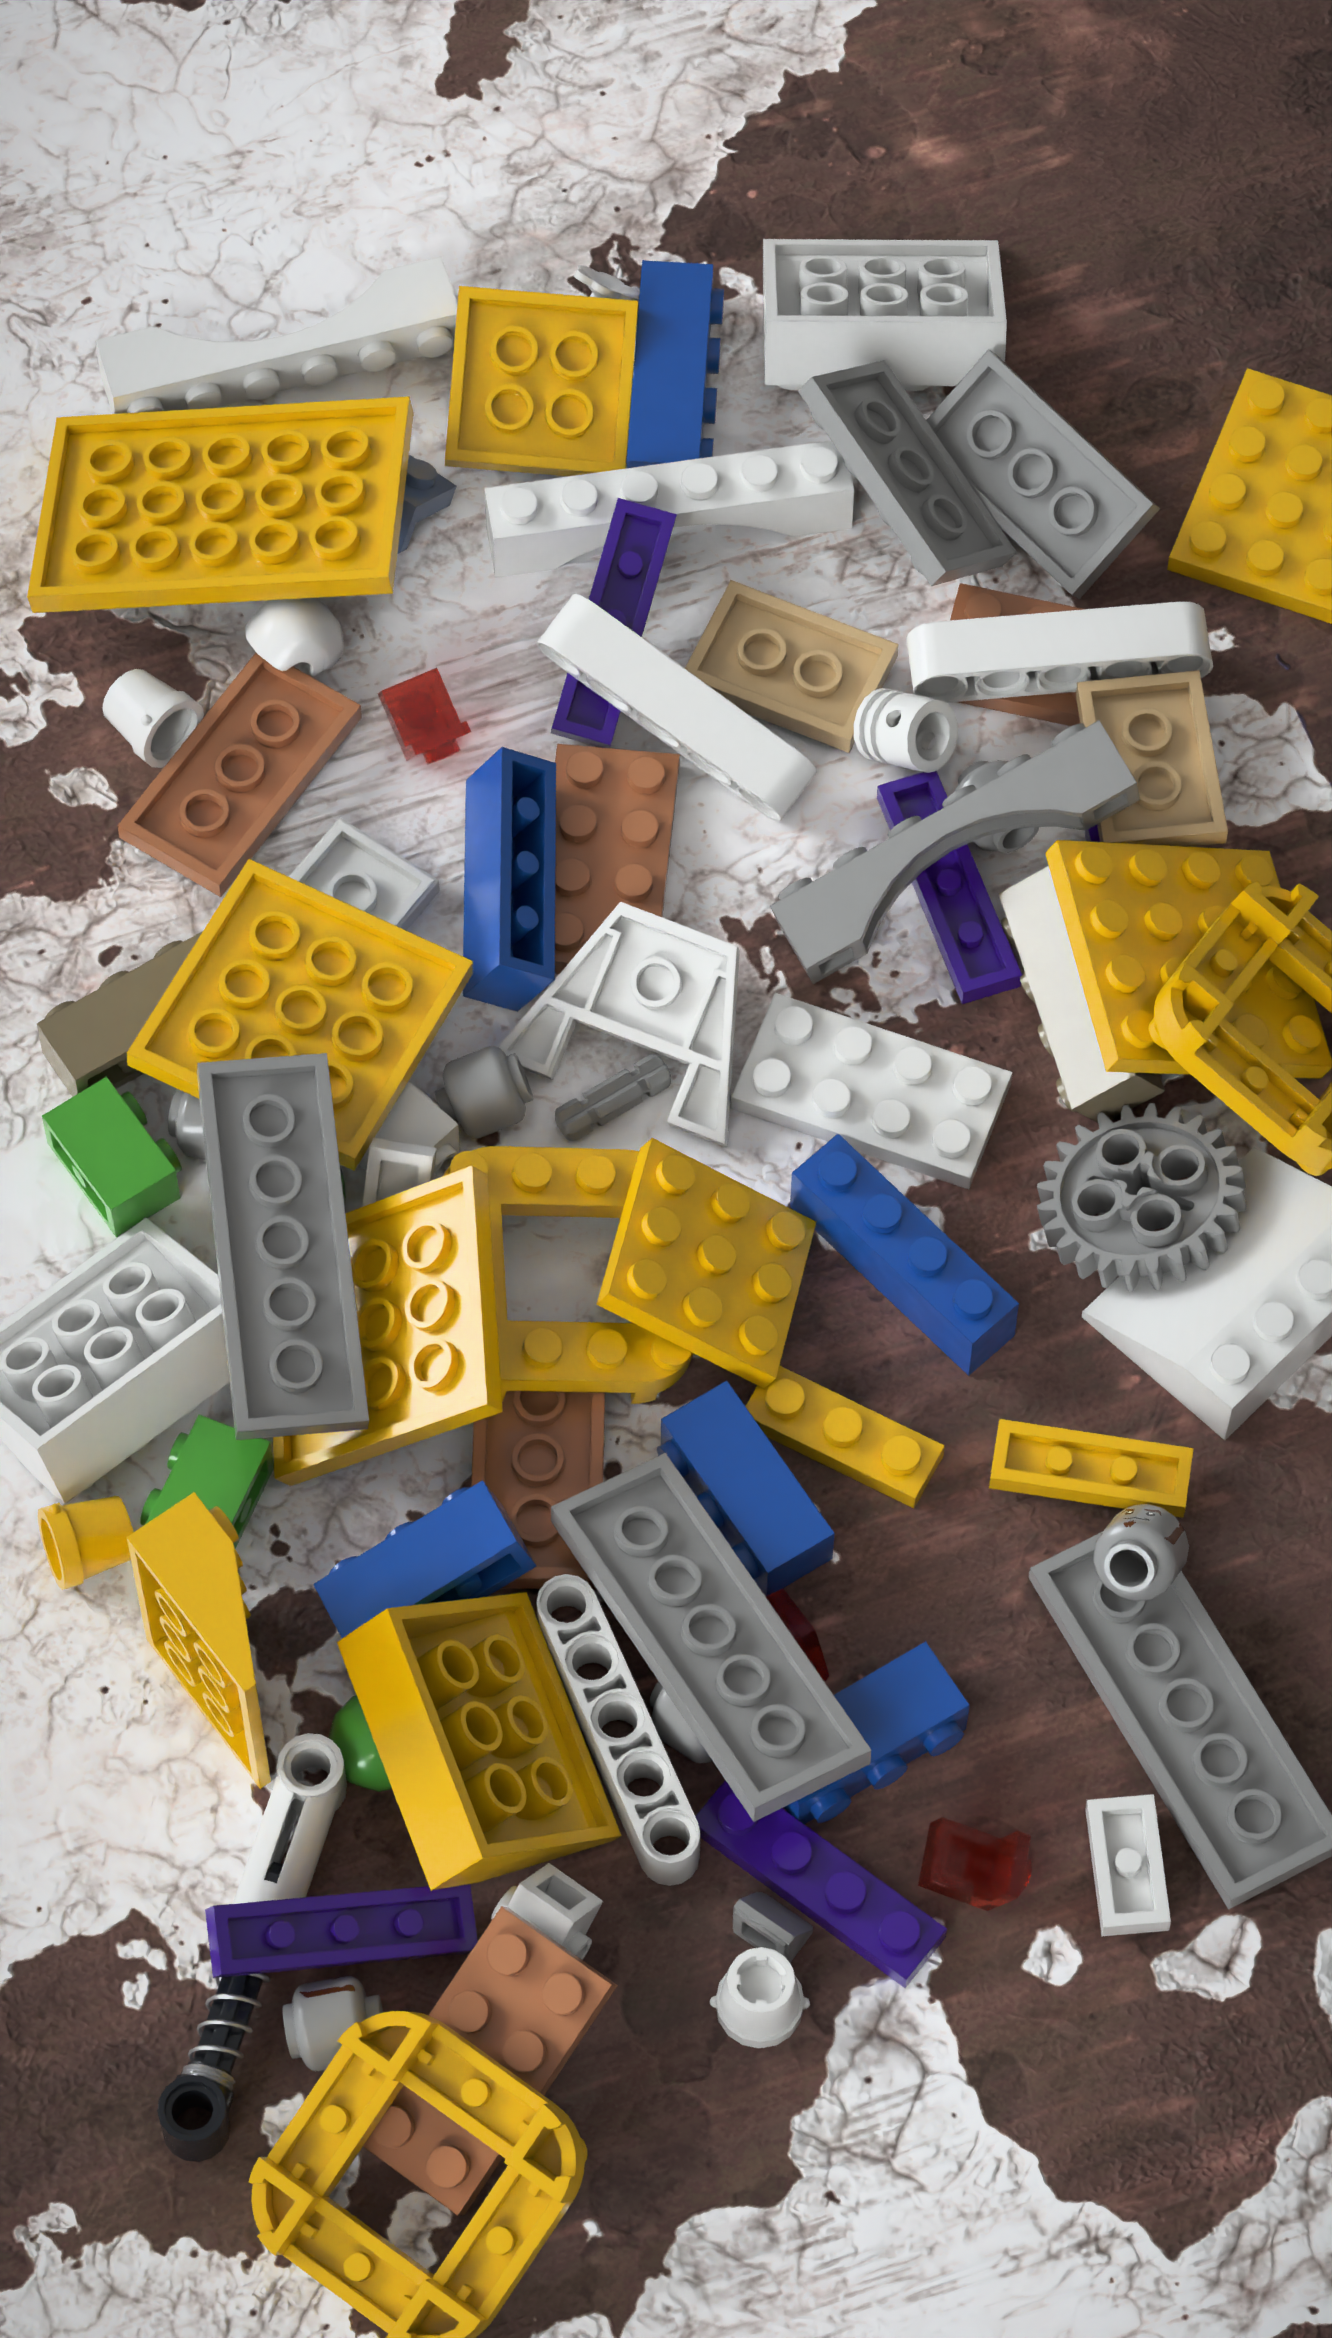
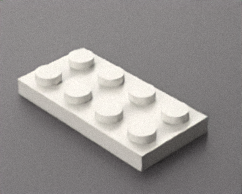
(873, 1089)

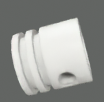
(899, 729)

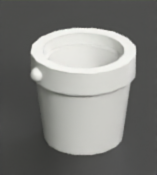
(151, 715)
(760, 1999)

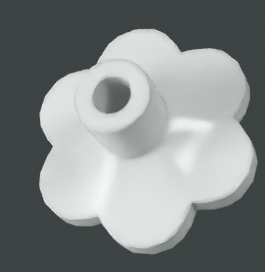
(605, 285)

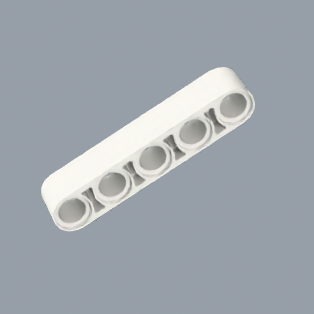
(1055, 650)
(676, 707)
(626, 1757)

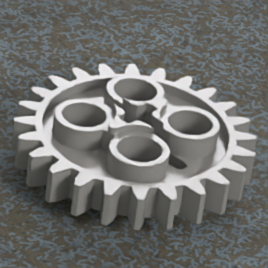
(1141, 1197)

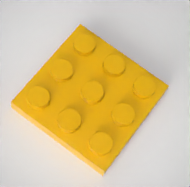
(540, 382)
(707, 1263)

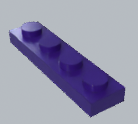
(625, 590)
(954, 899)
(823, 1885)
(340, 1930)

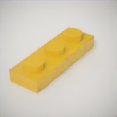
(846, 1436)
(1090, 1467)

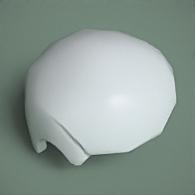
(296, 632)

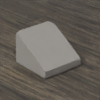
(770, 1925)

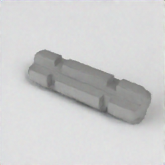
(612, 1097)

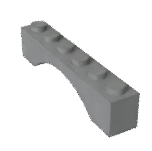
(1064, 787)

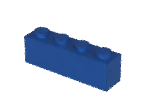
(673, 363)
(510, 878)
(904, 1254)

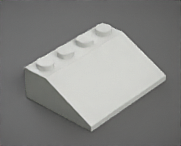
(862, 302)
(1246, 1319)
(110, 1359)

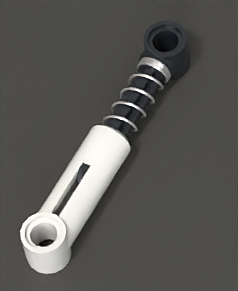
(208, 2077)

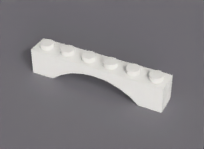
(397, 319)
(774, 489)

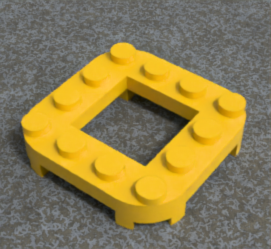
(1202, 991)
(558, 1353)
(334, 2123)

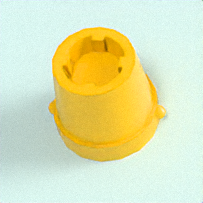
(84, 1538)

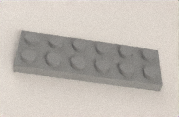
(282, 1247)
(710, 1637)
(1192, 1725)

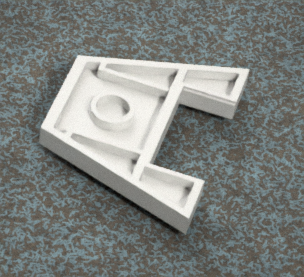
(653, 989)

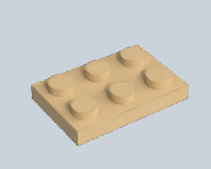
(790, 664)
(1168, 748)

